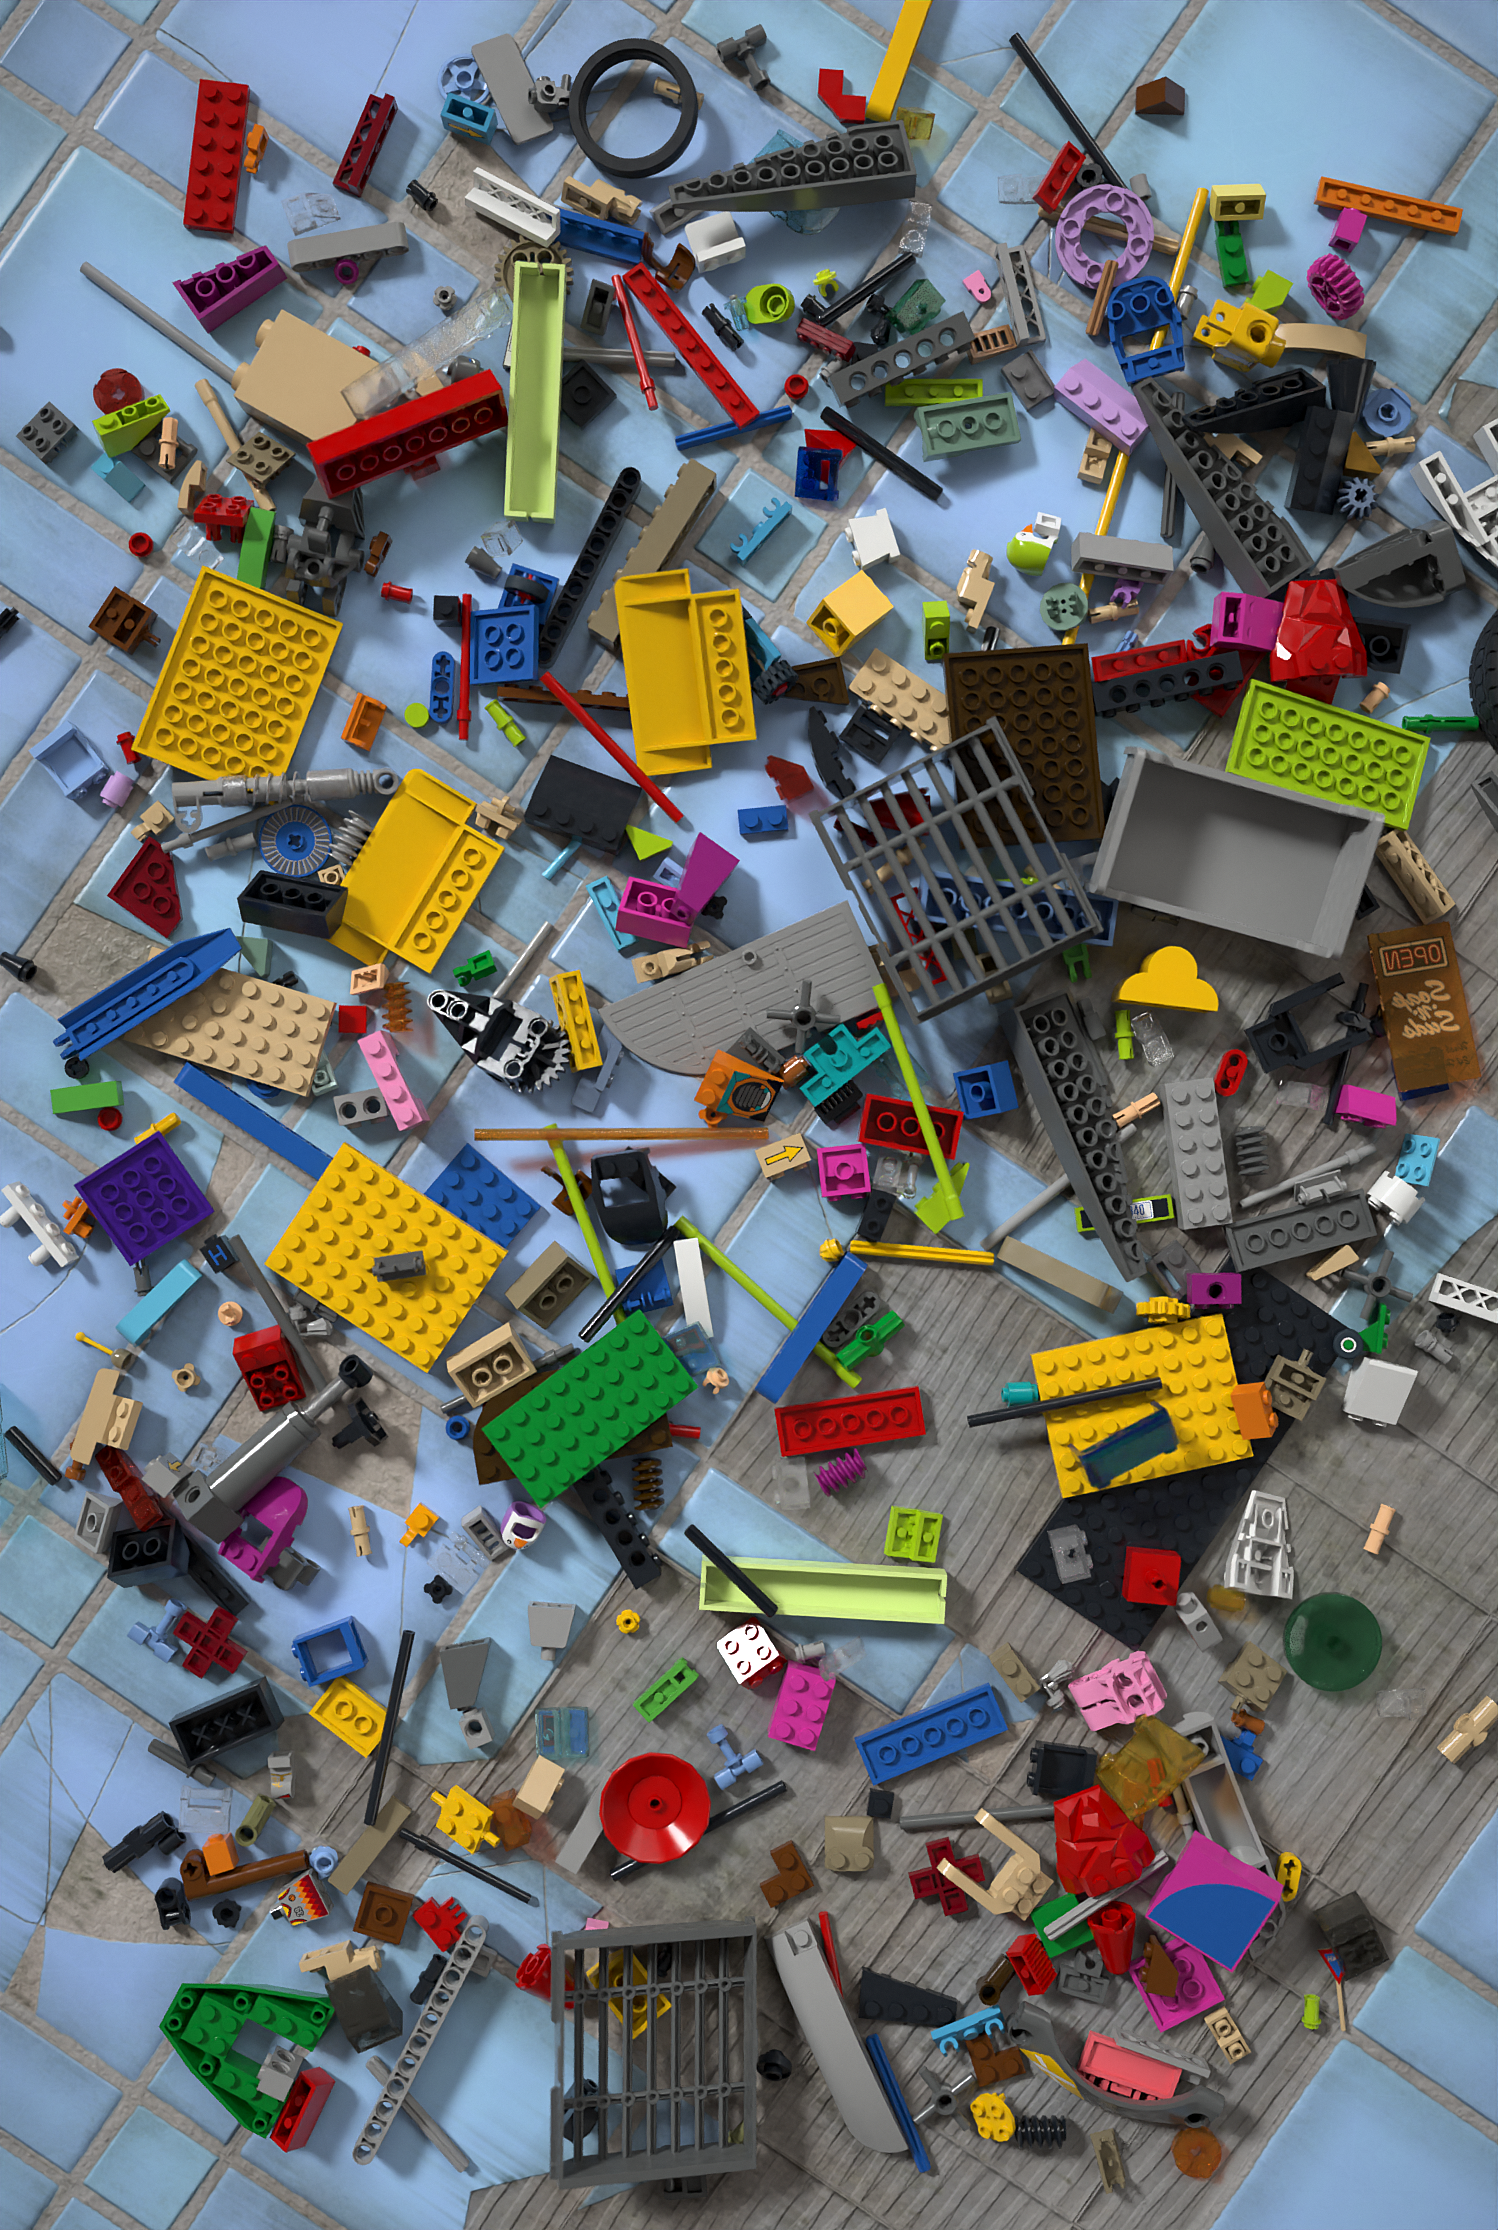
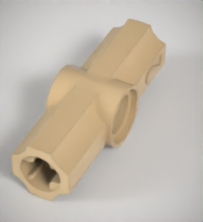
(1469, 1730)

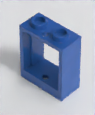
(352, 1641)

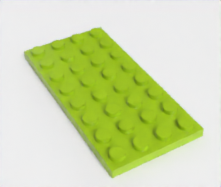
(1327, 753)

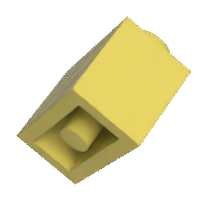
(1237, 202)

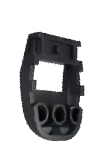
(631, 1222)

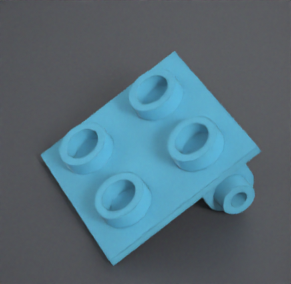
(1417, 1159)

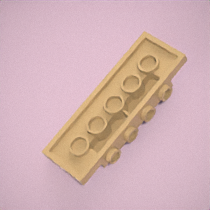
(903, 699)

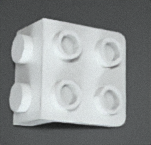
(715, 242)

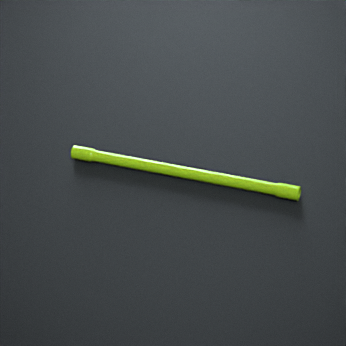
(886, 1006)
(585, 1222)
(690, 1231)

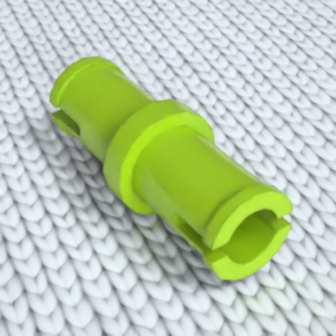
(505, 723)
(1124, 1035)

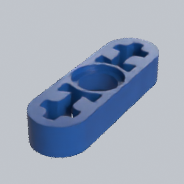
(449, 670)

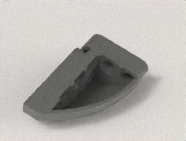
(1405, 568)

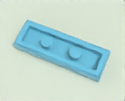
(607, 905)

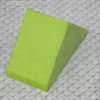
(647, 844)

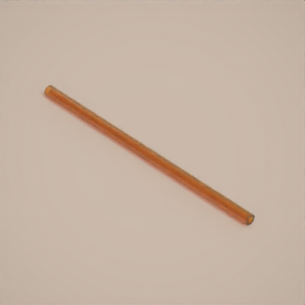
(562, 1134)

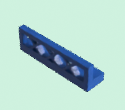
(599, 237)

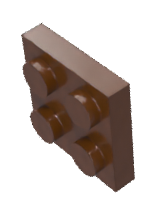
(383, 1912)

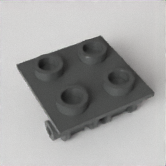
(46, 432)
(757, 1052)

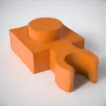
(256, 143)

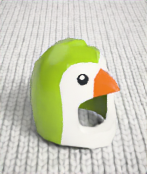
(1028, 552)

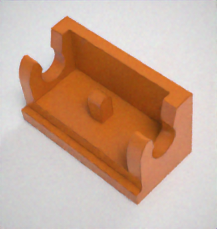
(363, 722)

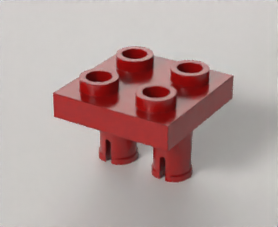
(219, 511)

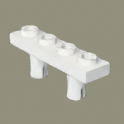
(45, 1230)

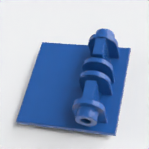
(650, 1293)

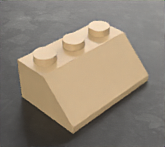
(490, 1365)

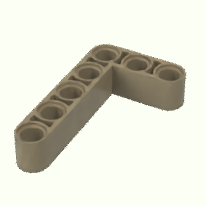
(1060, 1274)

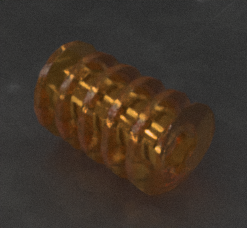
(396, 1007)

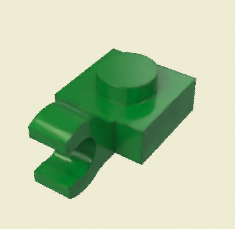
(477, 967)

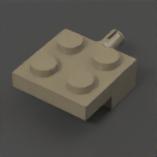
(1293, 1385)
(1252, 1678)

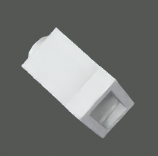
(872, 540)

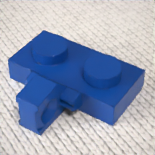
(1241, 1754)

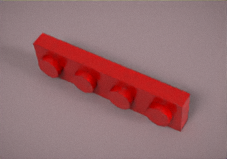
(1138, 660)

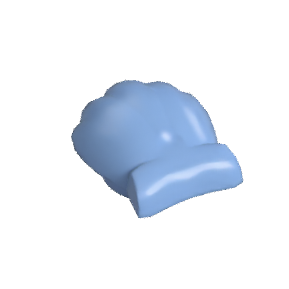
(324, 1861)

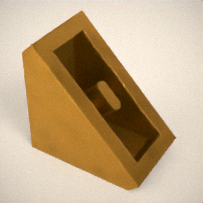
(1360, 461)

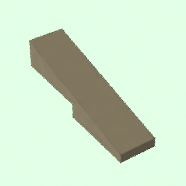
(369, 1845)

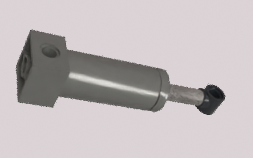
(215, 1500)

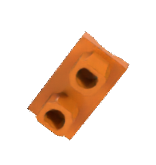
(77, 1224)

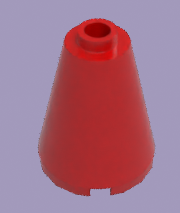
(907, 807)
(1114, 1935)
(535, 1976)

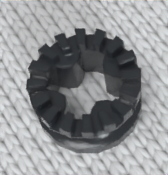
(80, 1074)

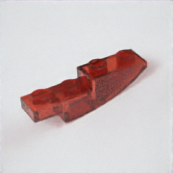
(127, 1481)

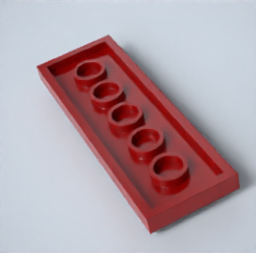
(216, 156)
(850, 1421)

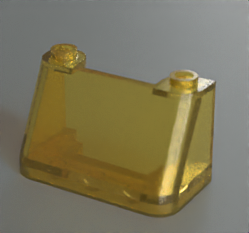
(1148, 1766)

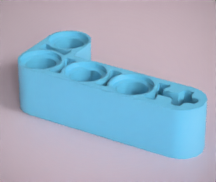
(158, 1302)

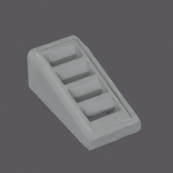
(467, 1524)

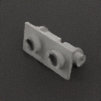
(1313, 1188)

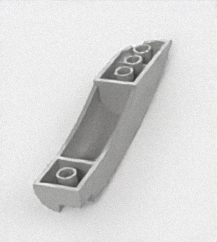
(1223, 1813)
(834, 2038)

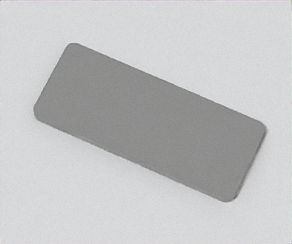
(509, 86)

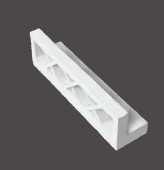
(513, 212)
(1461, 1305)

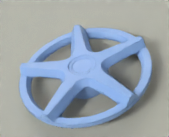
(463, 79)

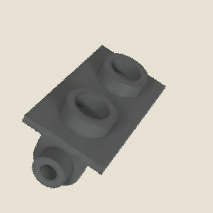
(399, 1266)

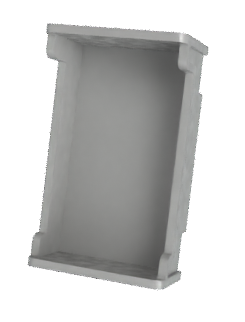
(1235, 853)

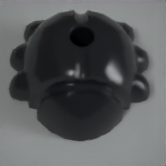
(1089, 173)
(224, 1915)

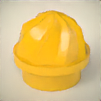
(831, 1250)

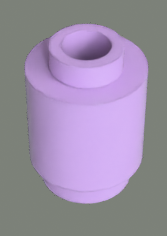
(117, 790)

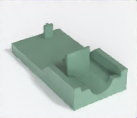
(944, 429)

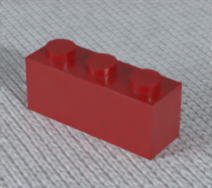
(302, 2109)

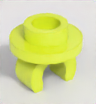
(823, 278)

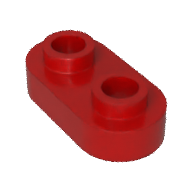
(1230, 1073)

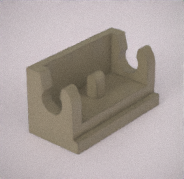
(1108, 2159)

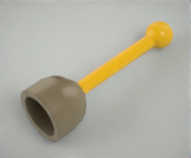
(120, 1357)

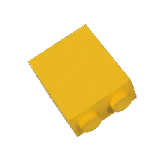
(849, 613)

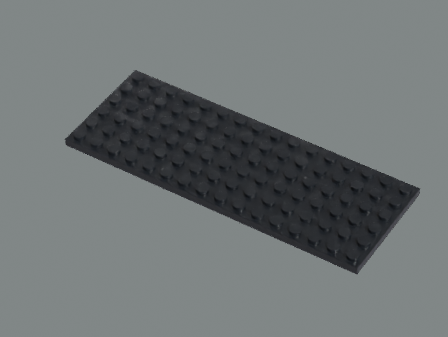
(1191, 1506)

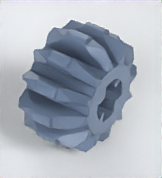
(1364, 505)

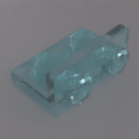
(888, 1068)

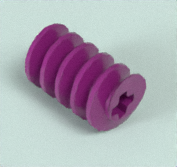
(841, 1473)

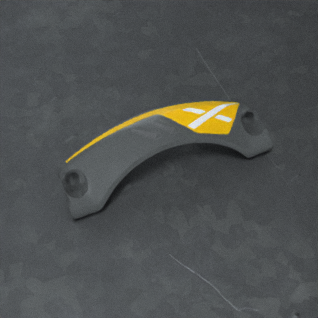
(1040, 2046)

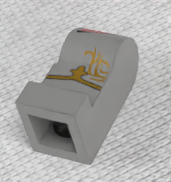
(282, 1774)

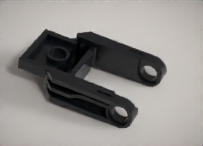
(1280, 1040)

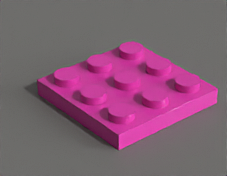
(1194, 1990)

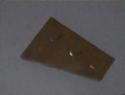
(820, 682)

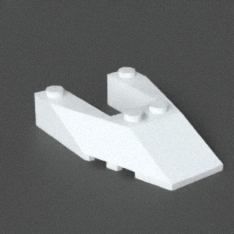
(1472, 512)

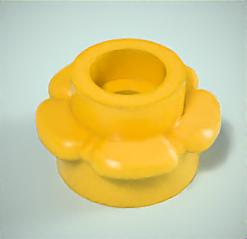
(628, 1615)

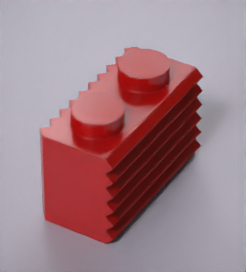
(1031, 1964)

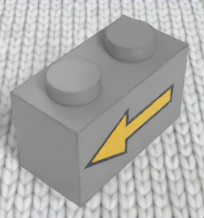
(165, 1474)

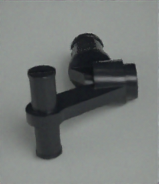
(1374, 1025)

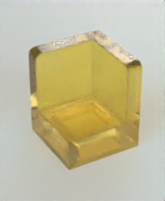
(917, 122)

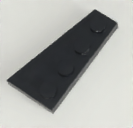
(900, 2001)

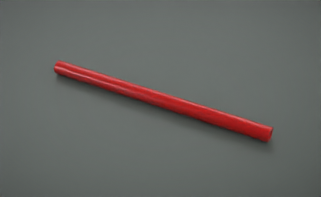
(611, 747)

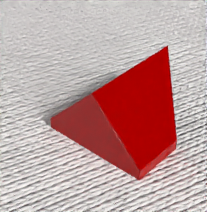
(829, 440)

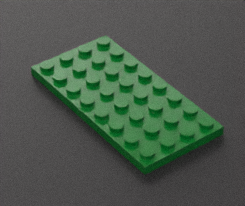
(589, 1408)

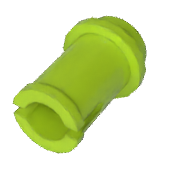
(1311, 2011)

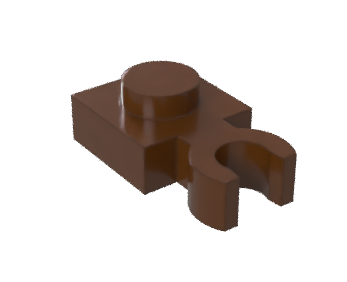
(379, 548)

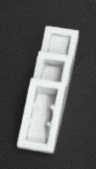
(693, 1283)

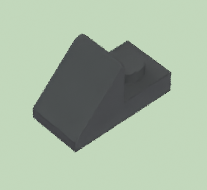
(598, 307)

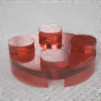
(108, 385)

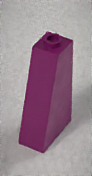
(702, 877)

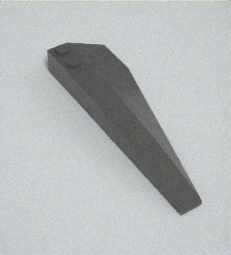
(843, 170)
(1242, 527)

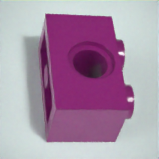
(1199, 1284)

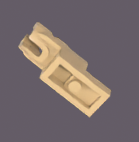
(601, 201)
(1232, 445)
(974, 588)
(669, 962)
(340, 1959)

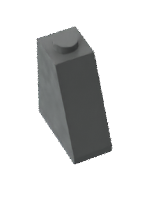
(463, 1671)

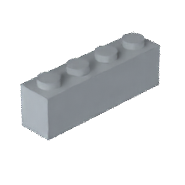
(1122, 558)

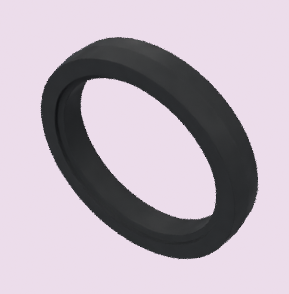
(590, 72)

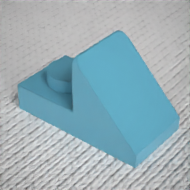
(118, 477)

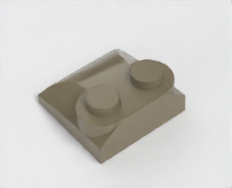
(849, 1843)

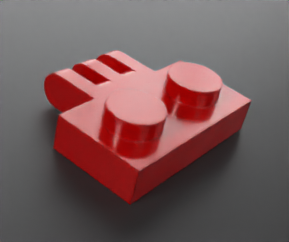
(440, 1921)

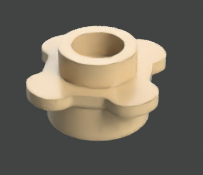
(178, 1376)

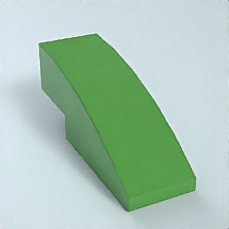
(256, 547)
(87, 1097)

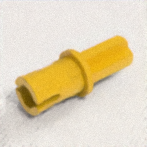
(165, 1126)

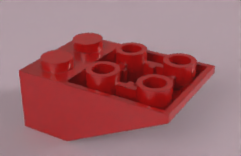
(268, 1367)

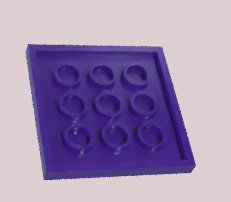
(144, 1198)

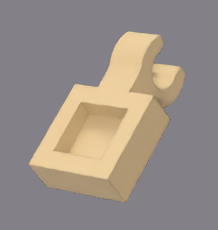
(155, 819)

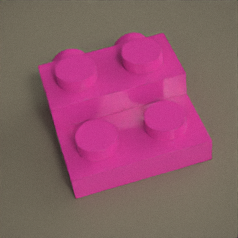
(843, 1171)

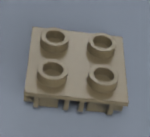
(261, 459)

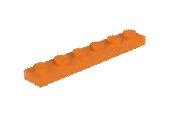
(1389, 206)

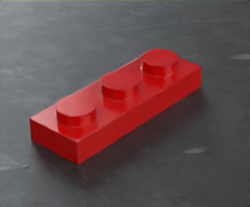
(1059, 177)

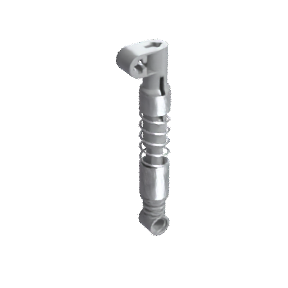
(320, 785)

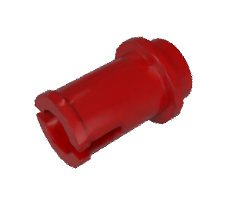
(396, 593)
(126, 742)

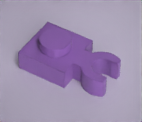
(1126, 590)

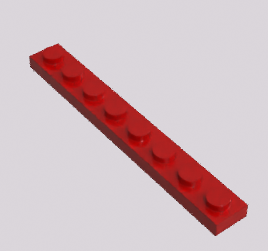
(690, 346)

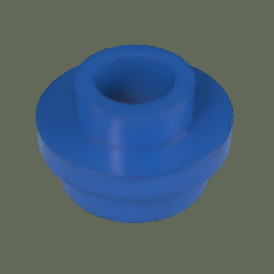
(451, 1431)

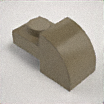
(1001, 991)

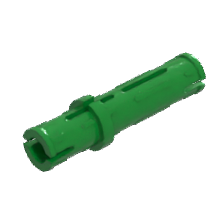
(1429, 723)

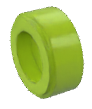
(417, 715)

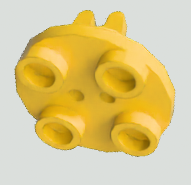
(993, 2117)

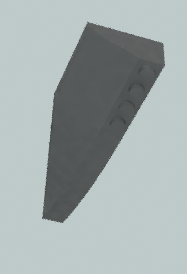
(1076, 1113)

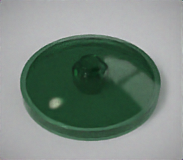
(1332, 1641)

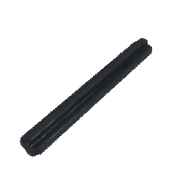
(865, 289)
(723, 1563)

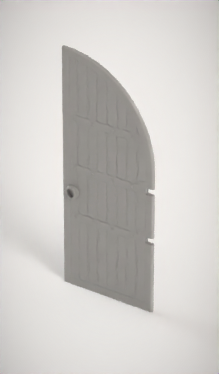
(713, 1004)

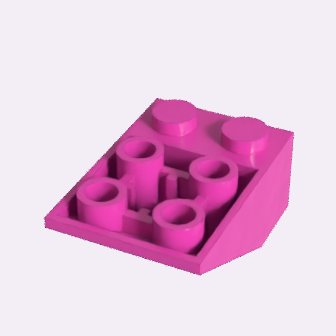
(1245, 622)

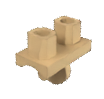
(489, 812)

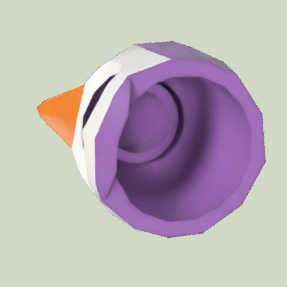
(522, 1525)

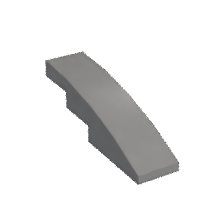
(584, 1832)

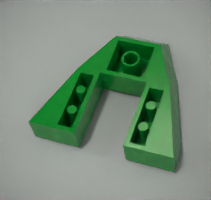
(206, 2023)

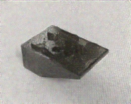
(1351, 1935)
(365, 2009)

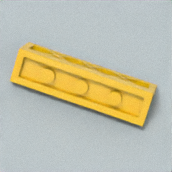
(575, 1020)

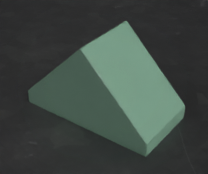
(258, 953)

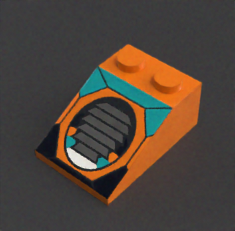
(738, 1088)

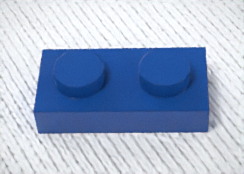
(762, 819)

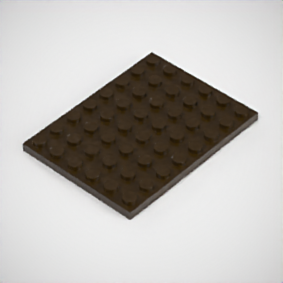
(1049, 721)

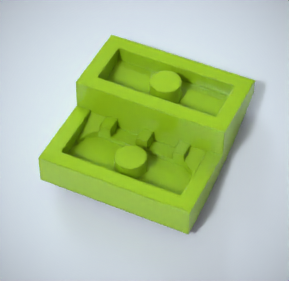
(913, 1534)

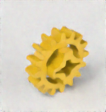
(1163, 1310)

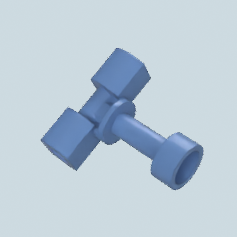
(156, 1636)
(735, 1763)

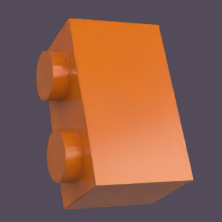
(1254, 1410)

